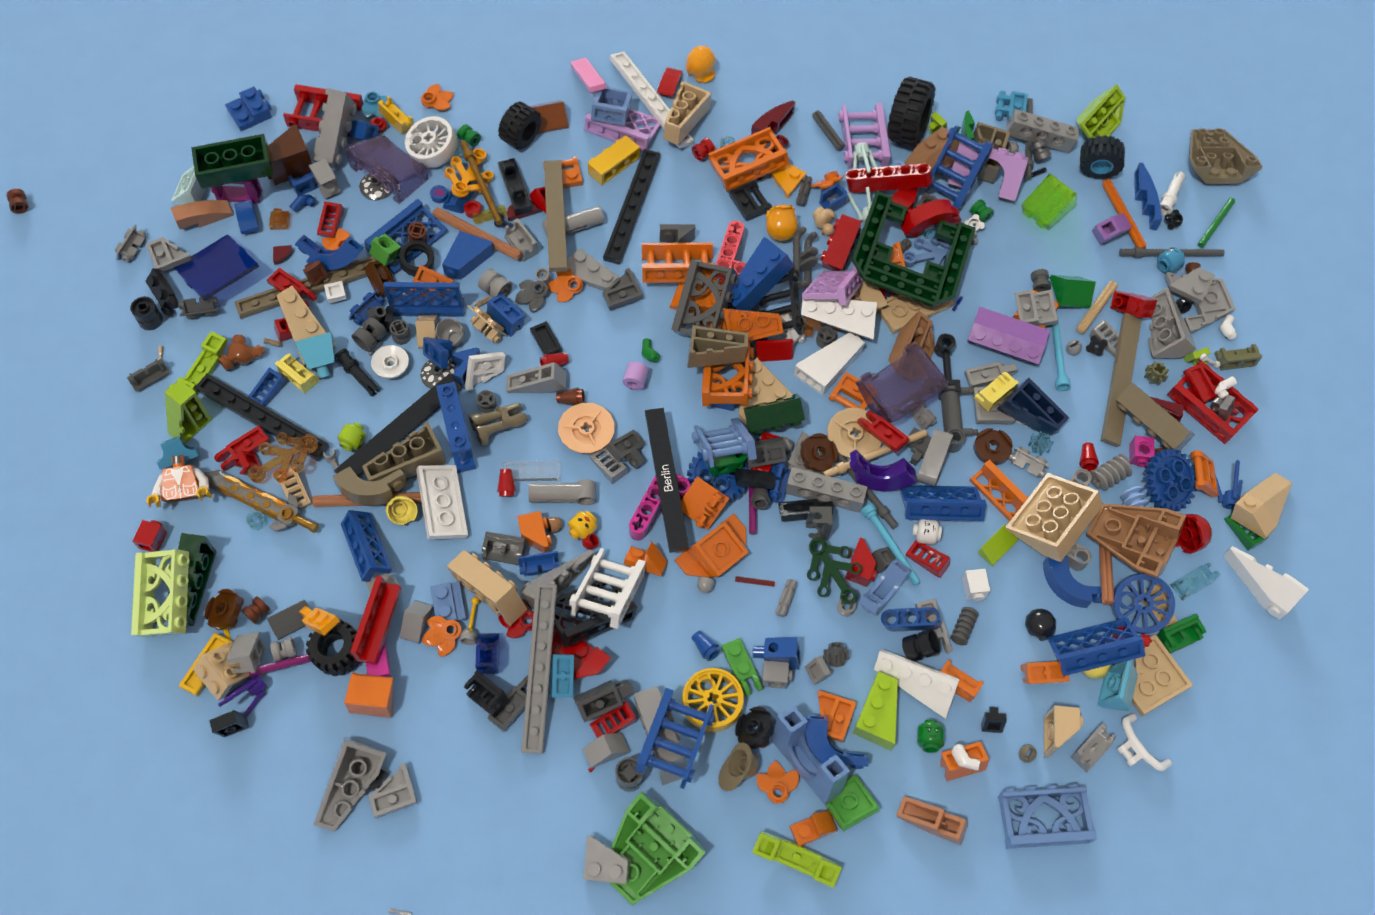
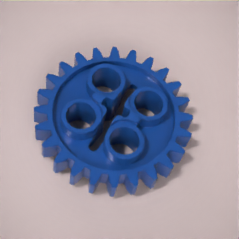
(700, 468)
(1170, 480)

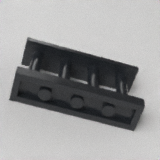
(797, 320)

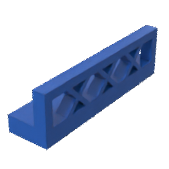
(359, 544)

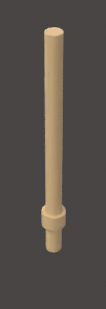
(842, 467)

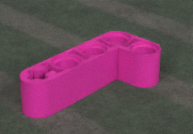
(653, 506)

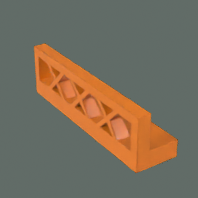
(1003, 485)

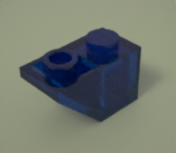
(488, 653)

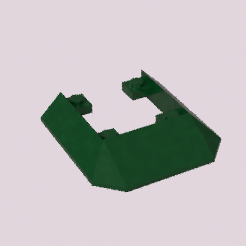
(936, 283)

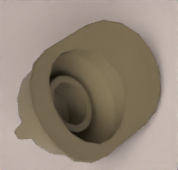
(739, 765)

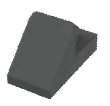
(677, 233)

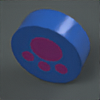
(438, 193)

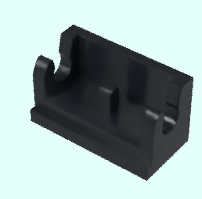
(486, 694)

